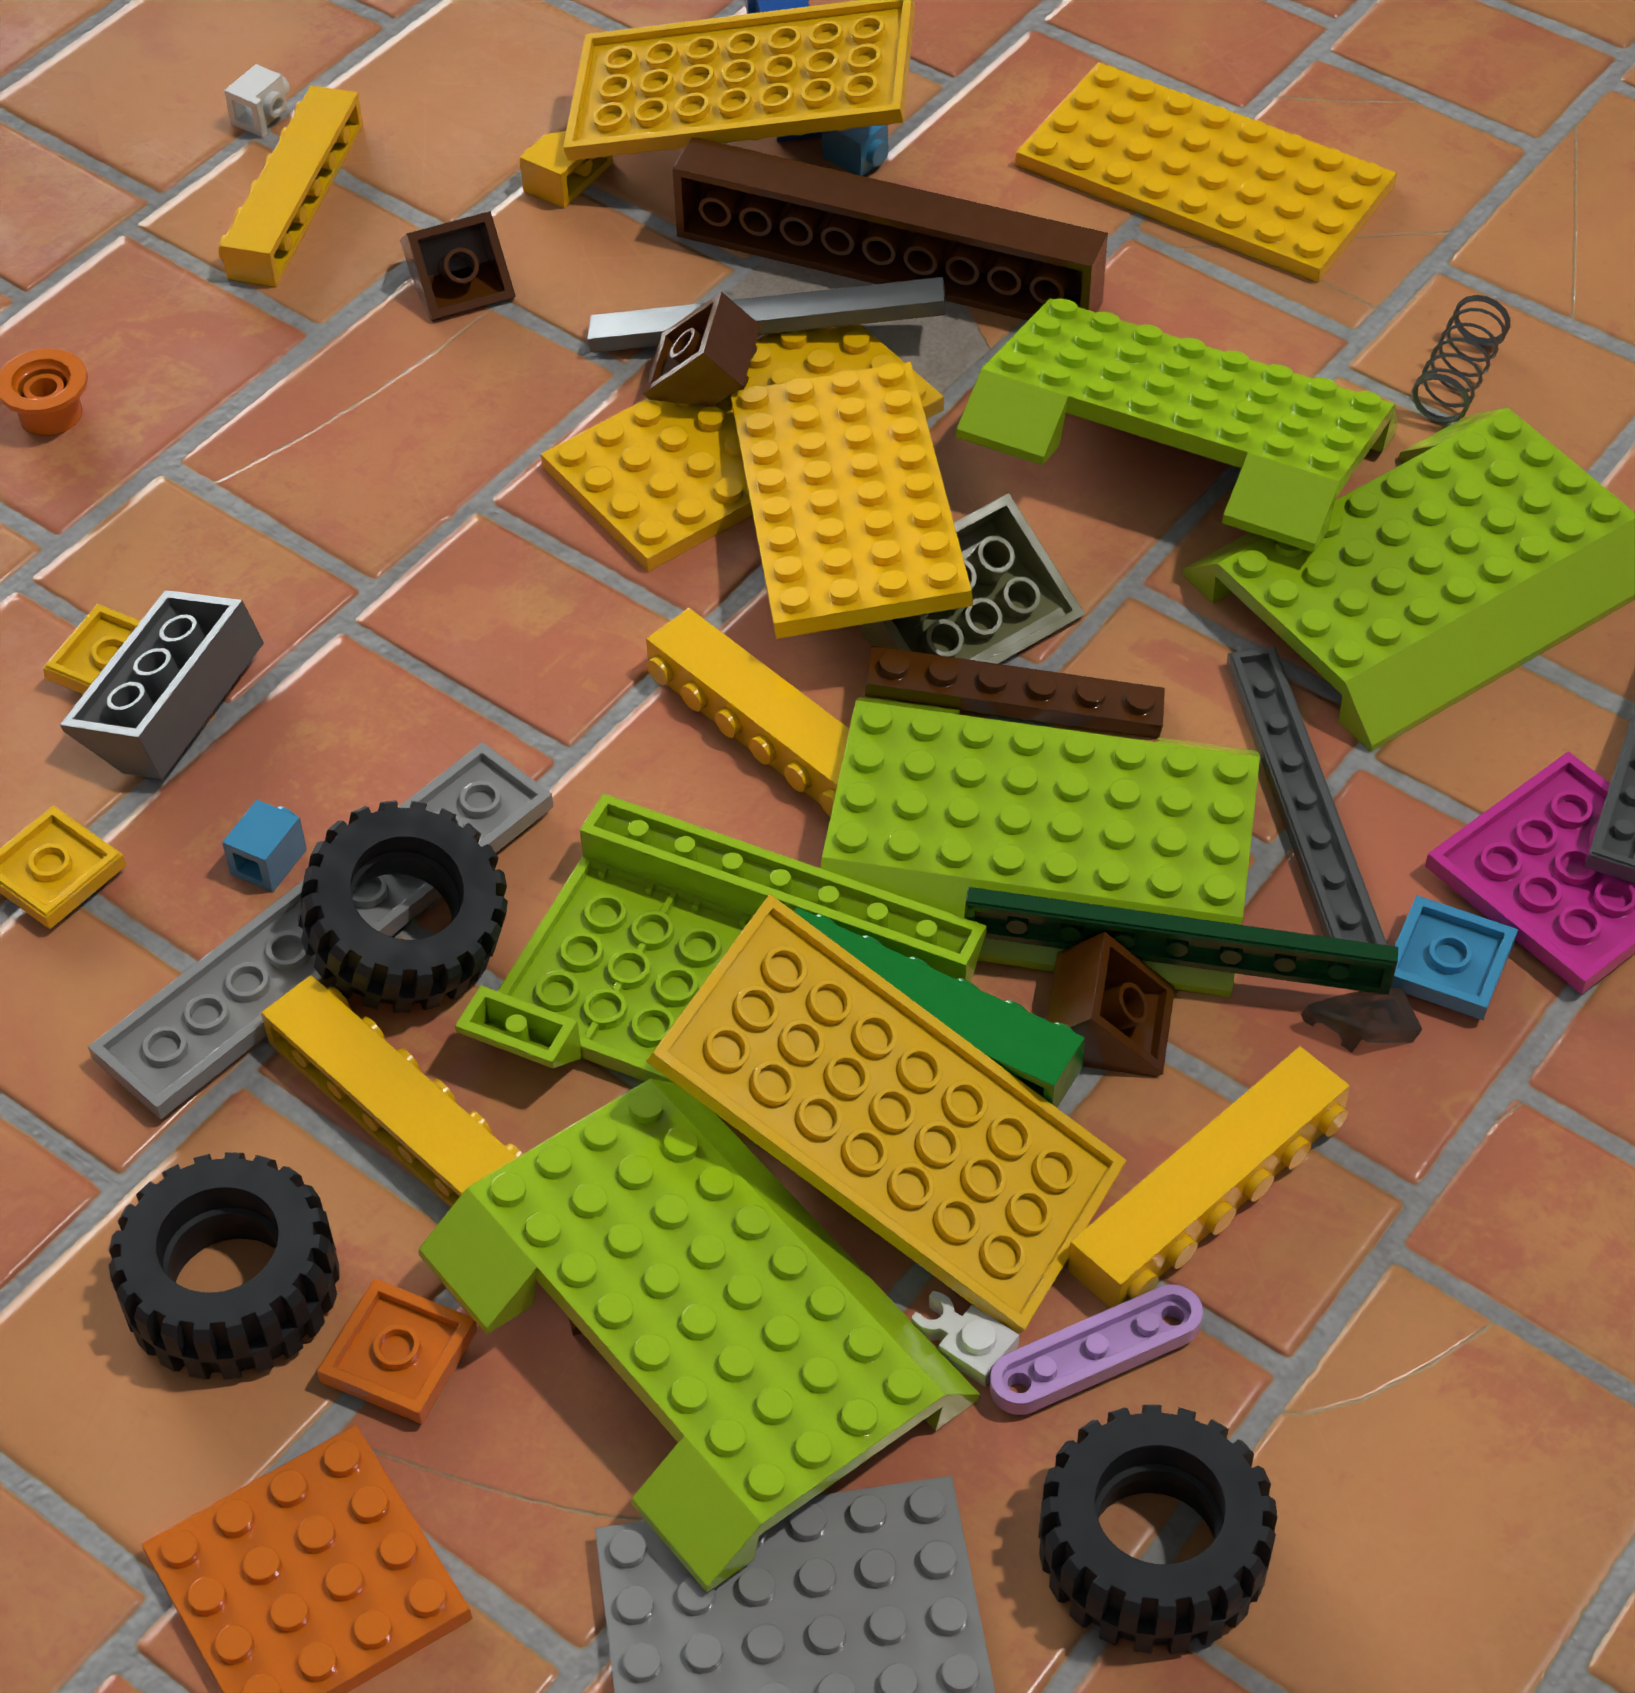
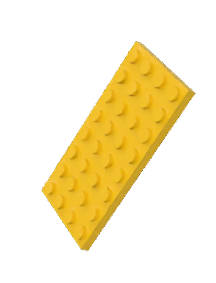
(741, 78)
(1207, 171)
(675, 471)
(848, 501)
(889, 1113)

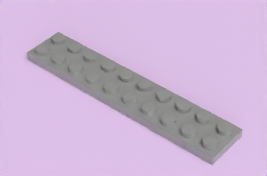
(216, 1005)

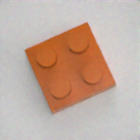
(397, 1350)

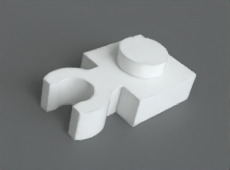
(967, 1341)

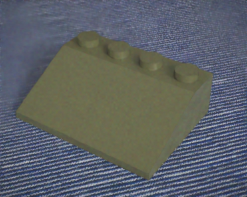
(1013, 588)

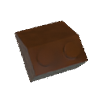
(458, 265)
(704, 355)
(1113, 1004)

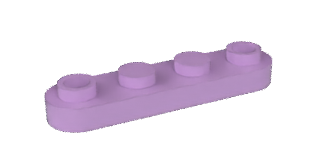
(1095, 1349)

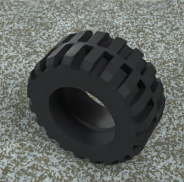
(412, 845)
(233, 1326)
(1142, 1598)

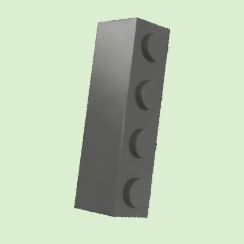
(164, 682)

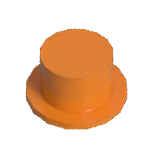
(44, 390)

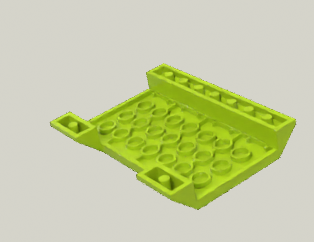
(1283, 429)
(1439, 573)
(1043, 813)
(653, 920)
(709, 1304)

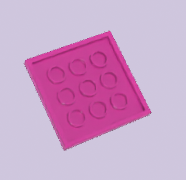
(1528, 872)

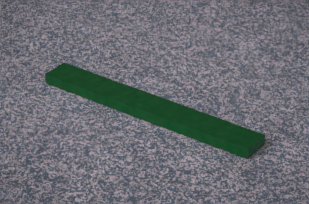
(1187, 940)

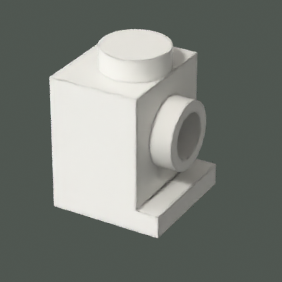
(257, 99)

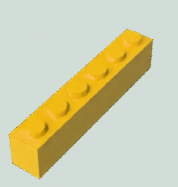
(291, 186)
(750, 704)
(384, 1090)
(1209, 1179)

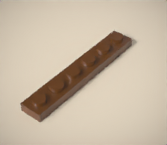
(1015, 692)

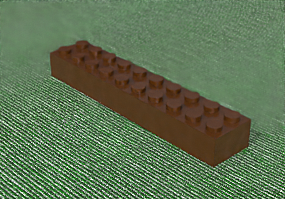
(884, 231)

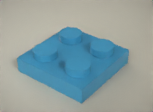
(1451, 956)

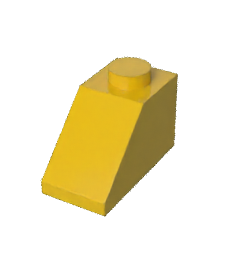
(554, 178)

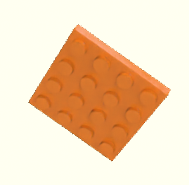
(308, 1576)

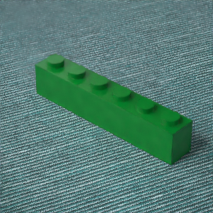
(1027, 1046)

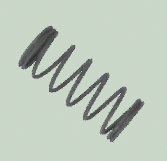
(1468, 338)

